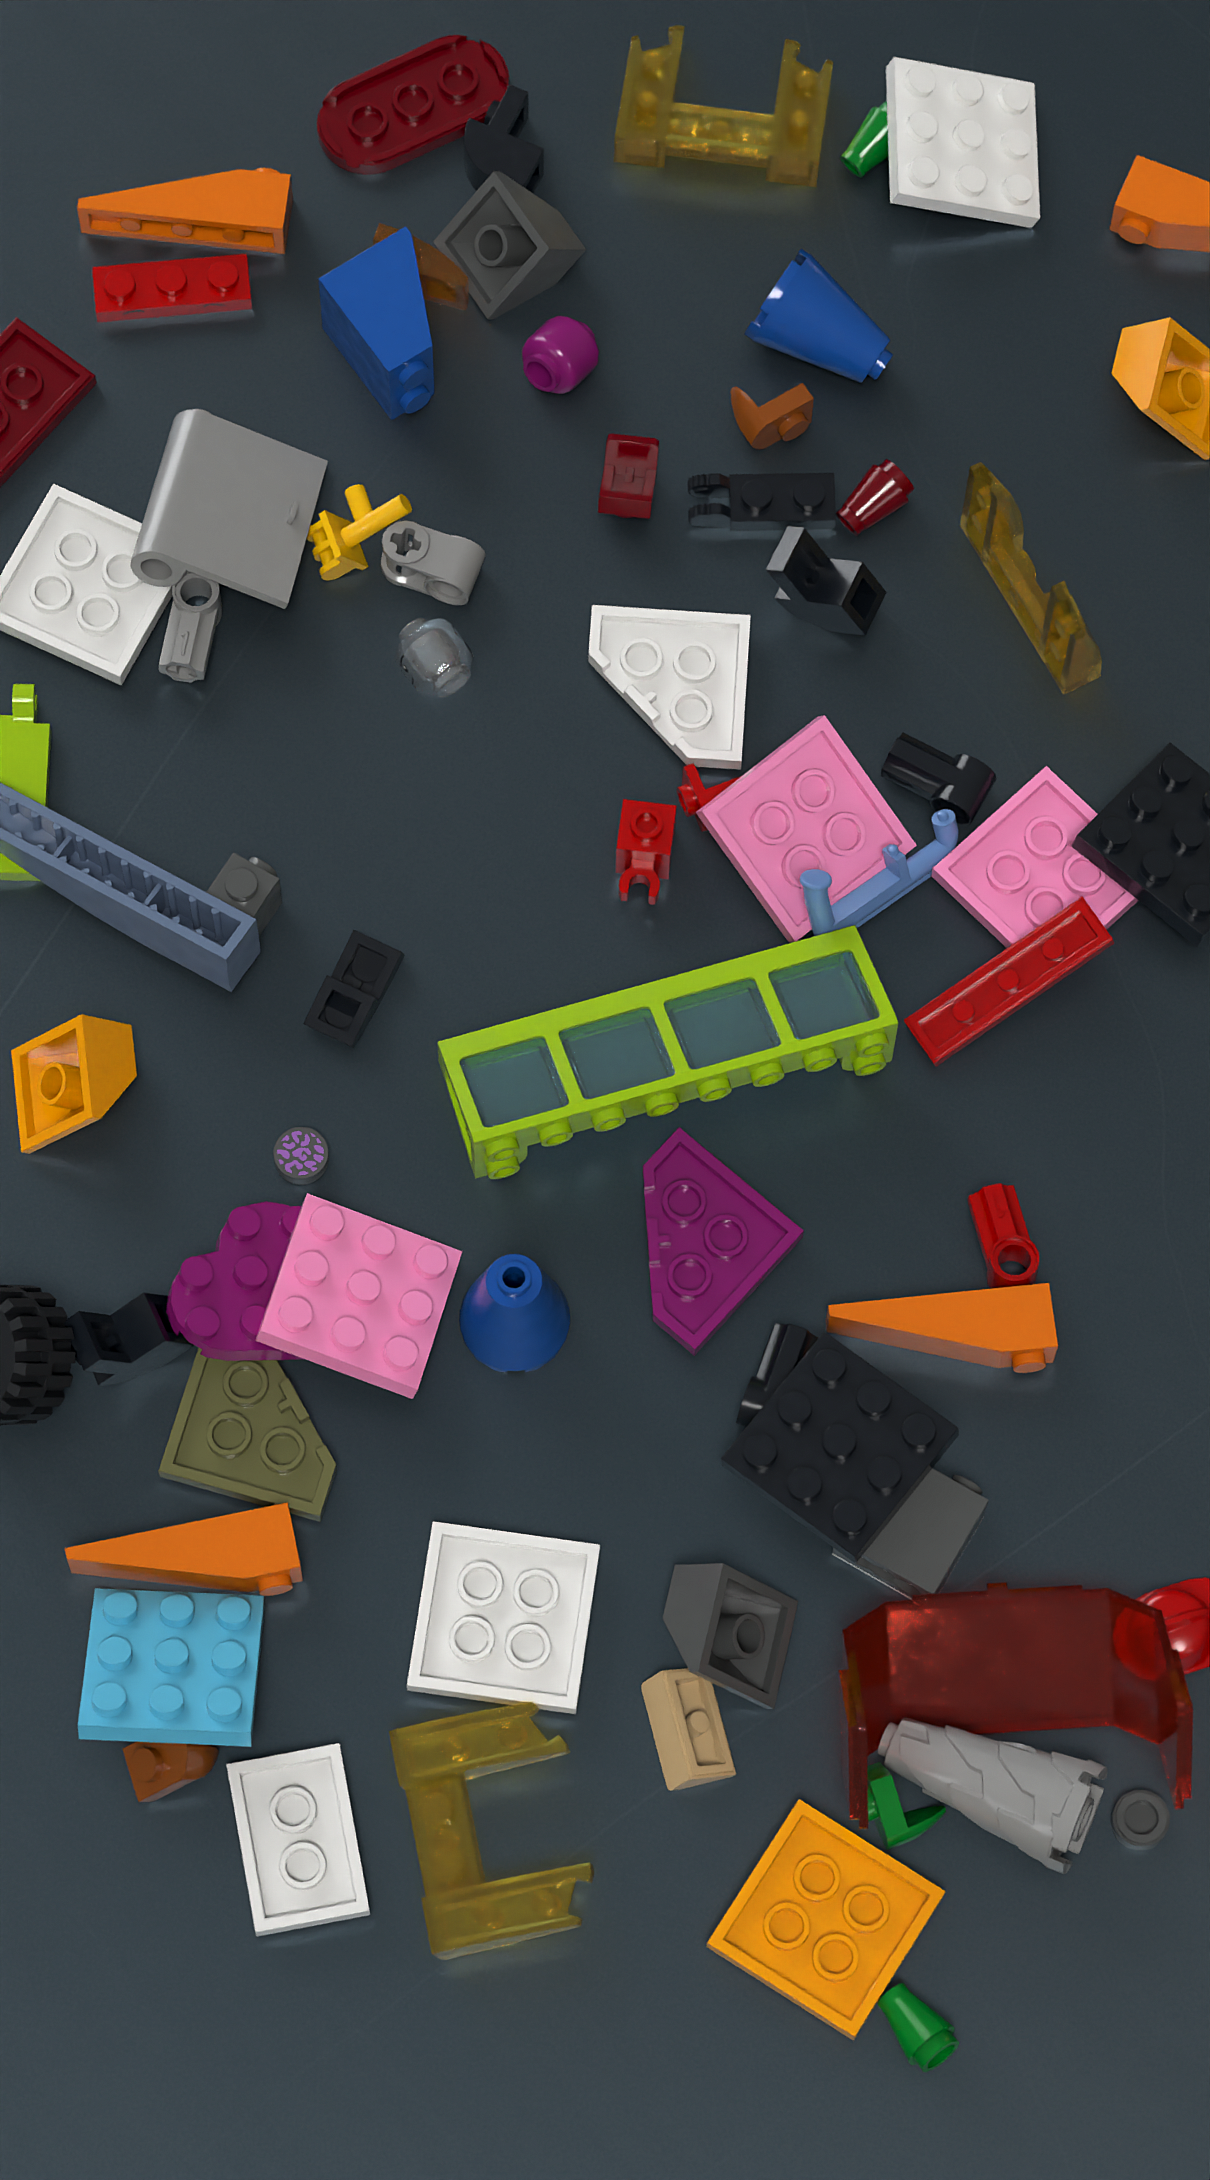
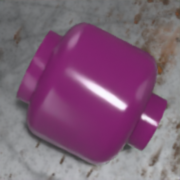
(560, 355)

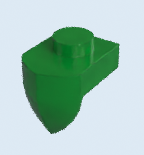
(885, 1809)

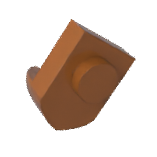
(775, 420)
(165, 1767)

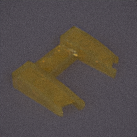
(656, 126)
(1049, 619)
(459, 1906)

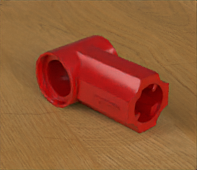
(1003, 1235)

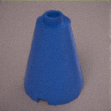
(820, 323)
(514, 1316)

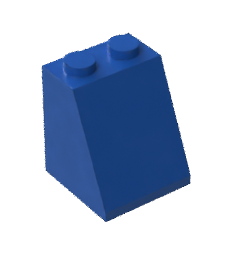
(381, 323)

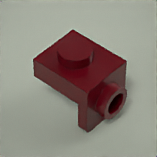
(629, 476)

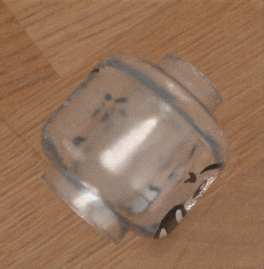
(434, 657)

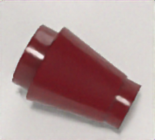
(875, 497)

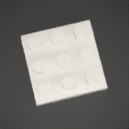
(962, 142)
(75, 587)
(503, 1617)

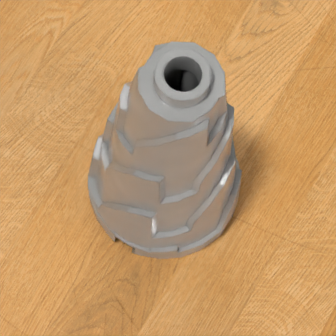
(1004, 1787)

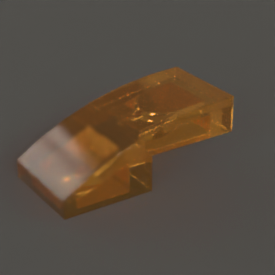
(439, 276)

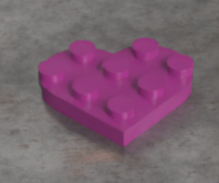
(225, 1293)

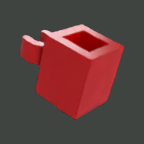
(644, 846)

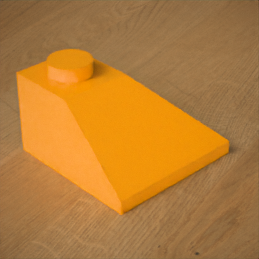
(1168, 379)
(70, 1077)

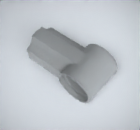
(190, 629)

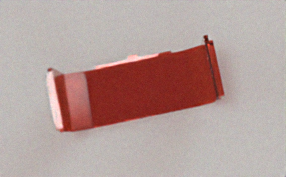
(1013, 1666)

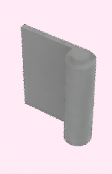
(228, 509)

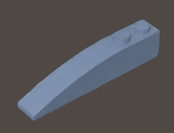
(129, 891)

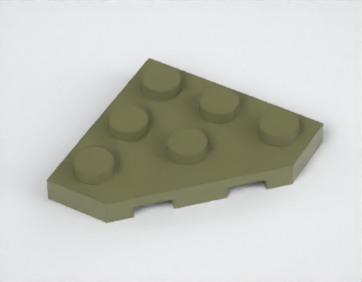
(248, 1438)

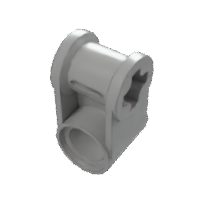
(434, 561)

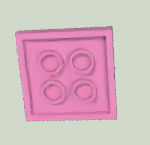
(800, 813)
(1023, 863)
(359, 1296)

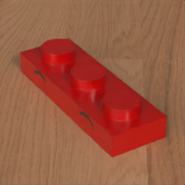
(171, 288)

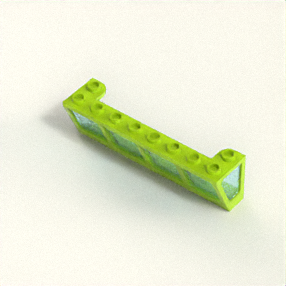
(666, 1046)

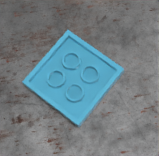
(171, 1667)

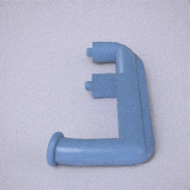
(882, 889)

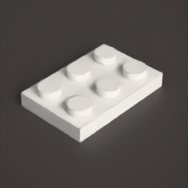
(298, 1839)

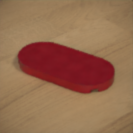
(410, 104)

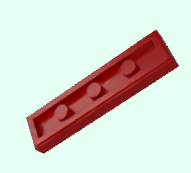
(1009, 981)

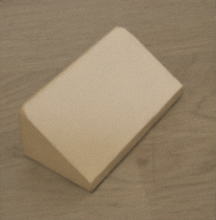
(687, 1729)

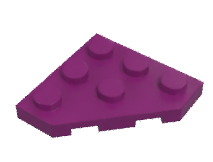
(706, 1240)

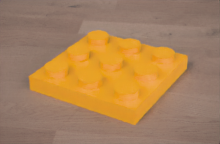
(825, 1919)

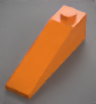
(1163, 208)
(213, 210)
(975, 1326)
(223, 1552)

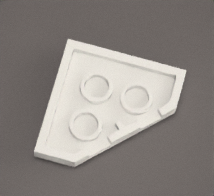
(678, 675)

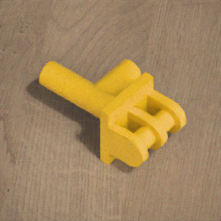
(340, 539)

